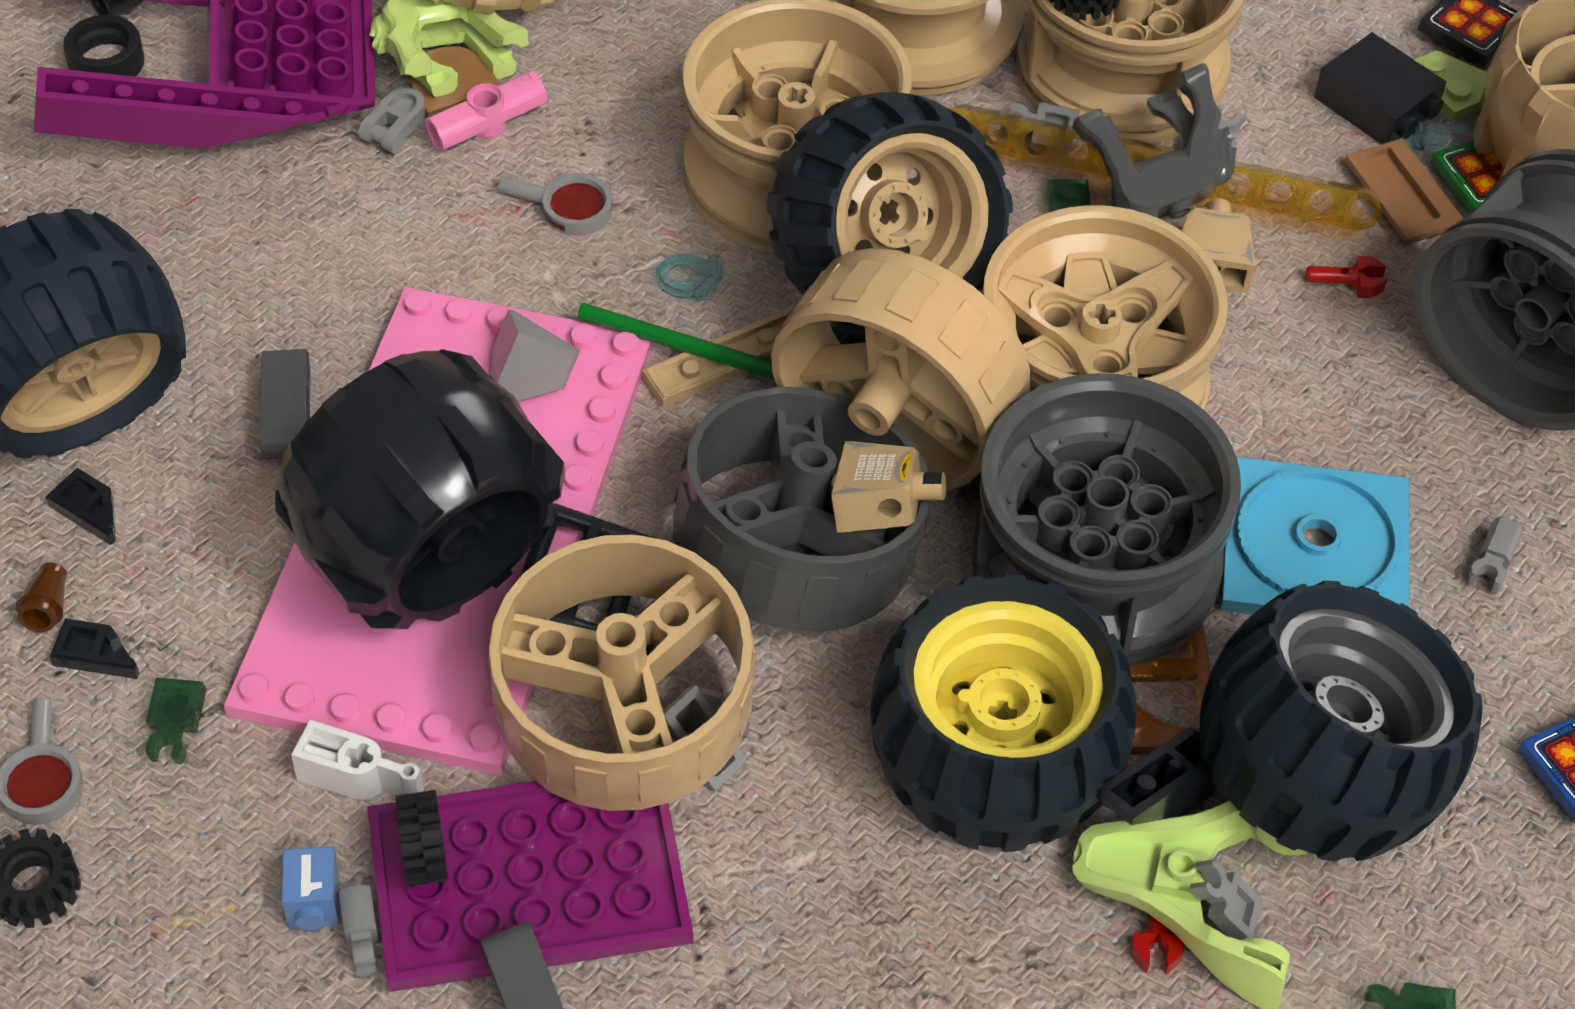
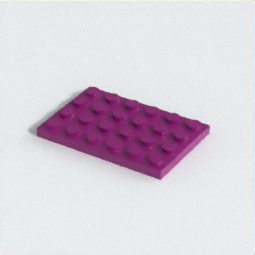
(520, 854)

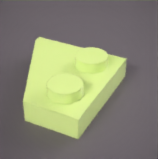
(1463, 84)

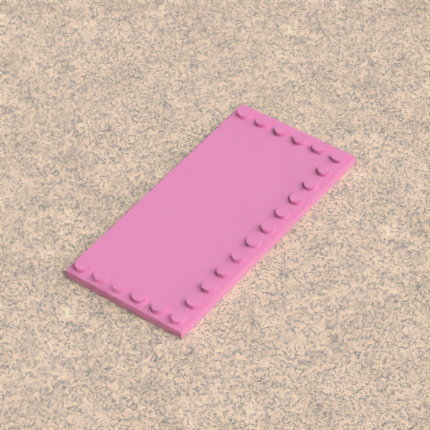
(430, 684)

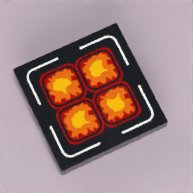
(1468, 27)

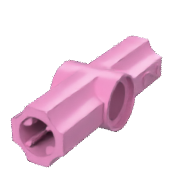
(485, 110)

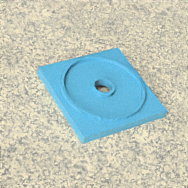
(1281, 500)

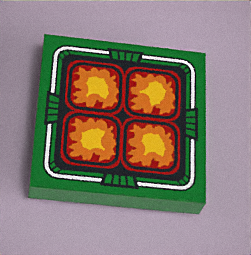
(1467, 172)

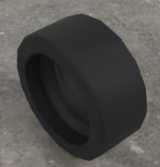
(101, 31)

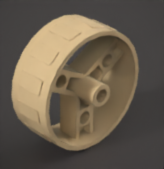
(931, 362)
(688, 596)

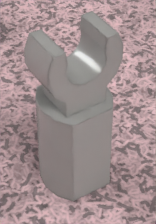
(1496, 552)
(360, 927)

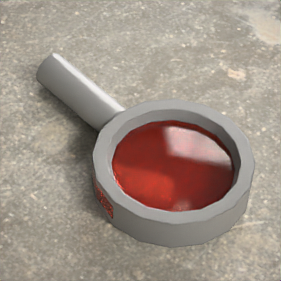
(570, 204)
(40, 779)

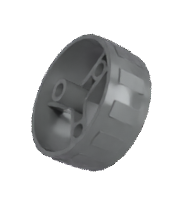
(769, 533)

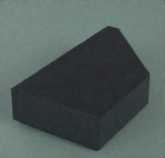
(86, 504)
(92, 649)

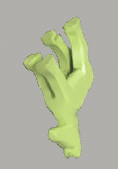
(420, 24)

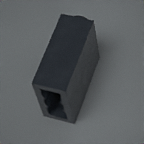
(1380, 89)

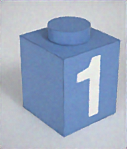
(310, 887)

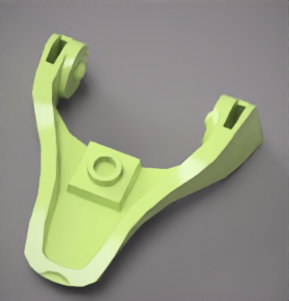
(1153, 871)

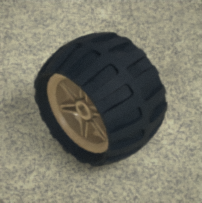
(946, 214)
(81, 332)

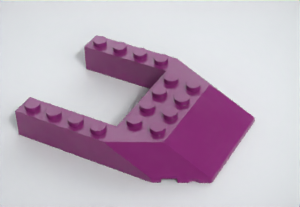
(265, 73)

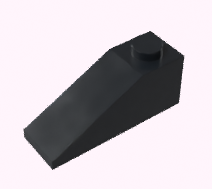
(1161, 783)

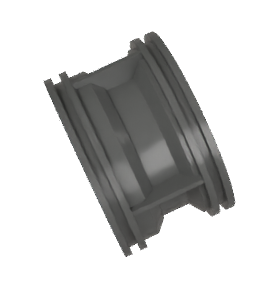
(1503, 294)
(1111, 473)

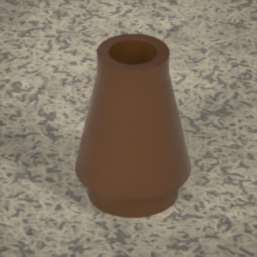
(43, 600)

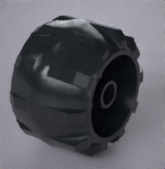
(417, 488)

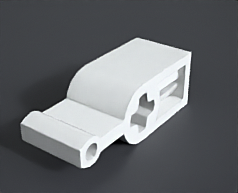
(350, 764)

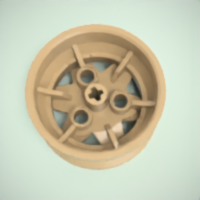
(756, 84)
(1111, 298)

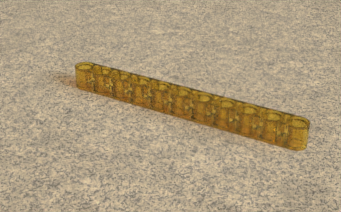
(1255, 197)

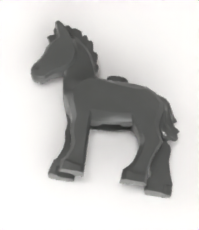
(1174, 179)

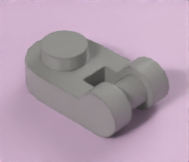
(402, 109)

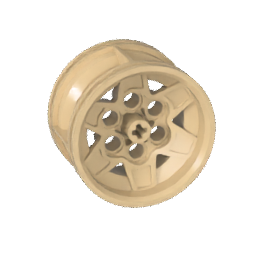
(1125, 57)

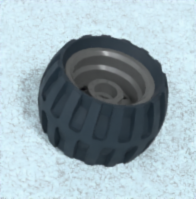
(1339, 721)

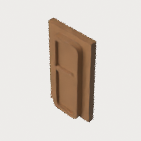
(1405, 189)

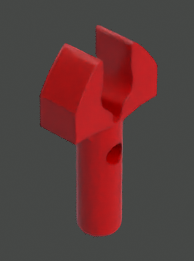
(1357, 276)
(1168, 943)

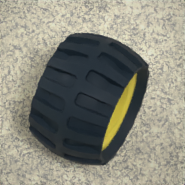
(995, 757)

